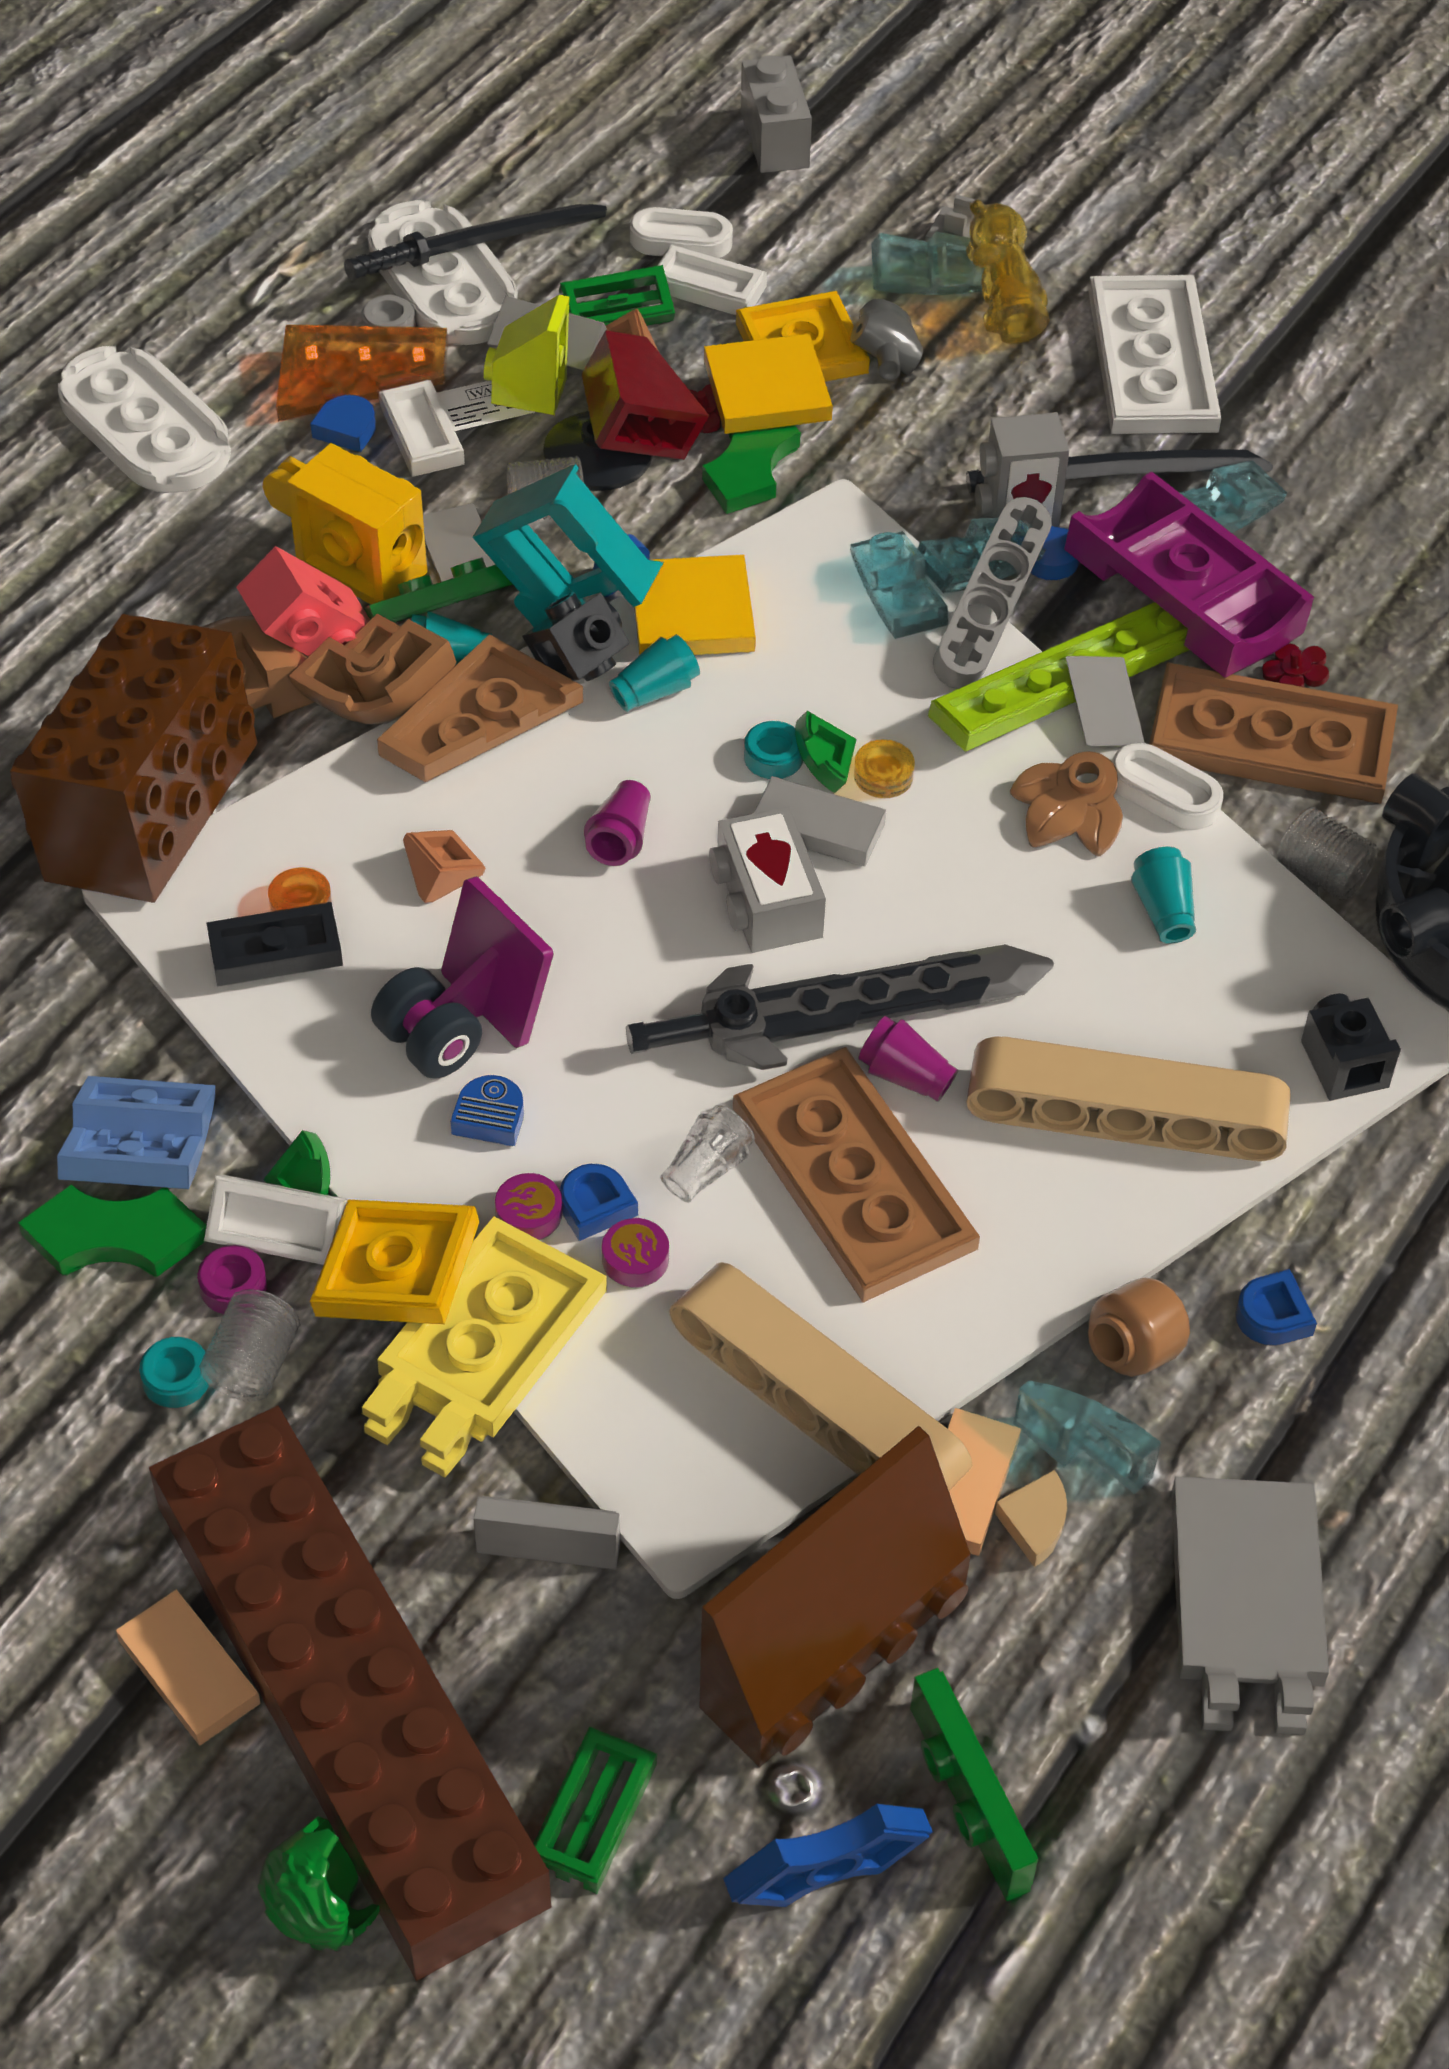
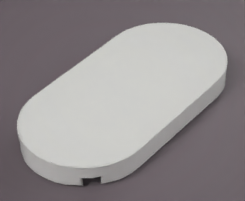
(454, 288)
(144, 419)

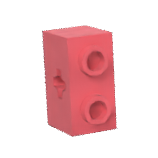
(300, 603)

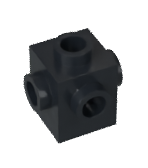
(578, 636)

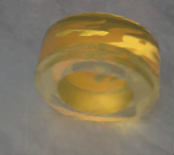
(884, 768)

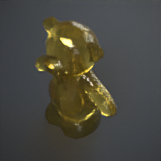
(1008, 280)

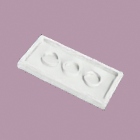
(1153, 354)

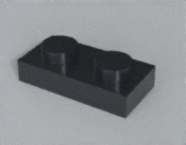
(274, 944)

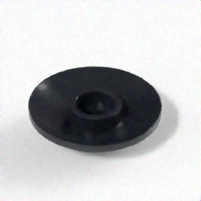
(600, 467)

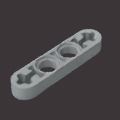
(993, 592)

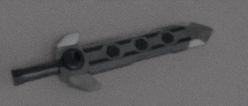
(748, 1020)

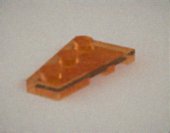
(354, 360)

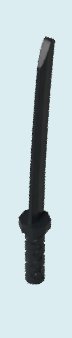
(418, 249)
(1146, 462)

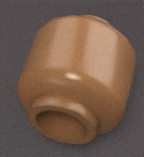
(1138, 1327)

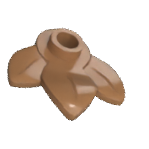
(1067, 806)

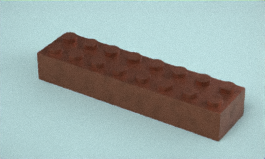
(351, 1693)

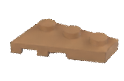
(475, 708)

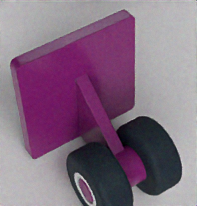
(493, 971)

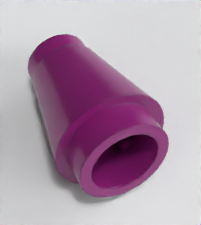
(618, 824)
(906, 1059)

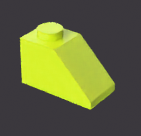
(531, 359)

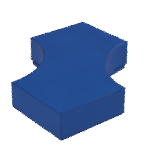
(803, 1864)

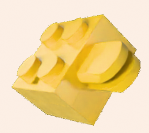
(352, 521)

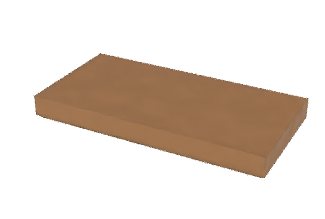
(1275, 732)
(856, 1174)

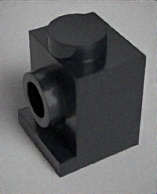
(1349, 1047)

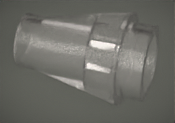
(709, 1151)

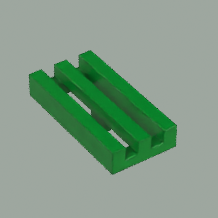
(621, 281)
(569, 1864)

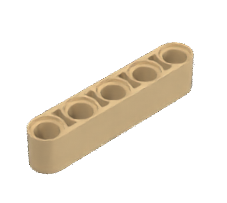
(1129, 1098)
(805, 1373)

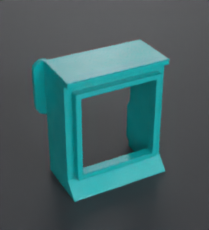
(586, 522)

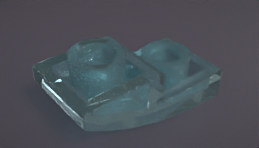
(953, 559)
(897, 584)

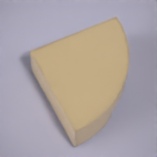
(1035, 1516)

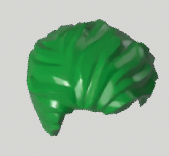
(310, 1889)

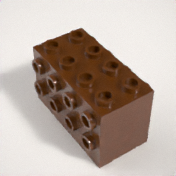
(135, 757)

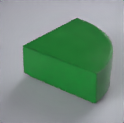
(824, 750)
(303, 1166)

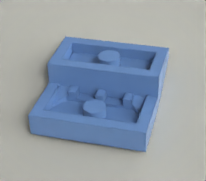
(137, 1132)

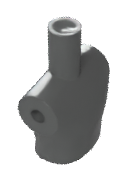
(888, 336)

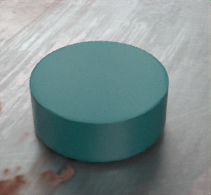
(772, 750)
(173, 1373)

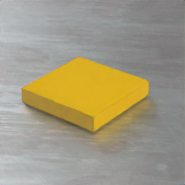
(817, 314)
(767, 383)
(702, 603)
(395, 1261)

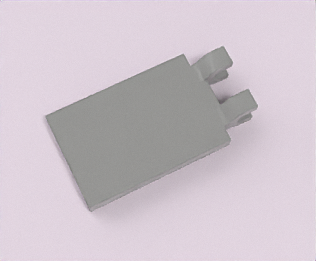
(1249, 1595)

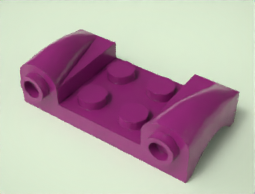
(1196, 571)

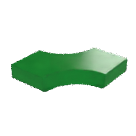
(745, 469)
(86, 1230)

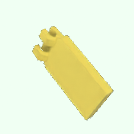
(500, 1336)

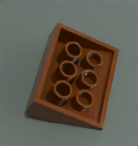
(833, 1602)

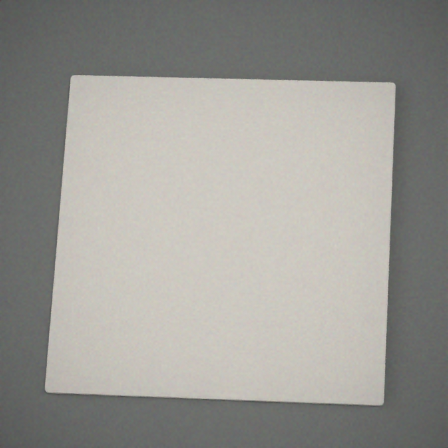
(1058, 1215)

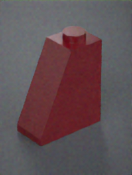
(639, 399)

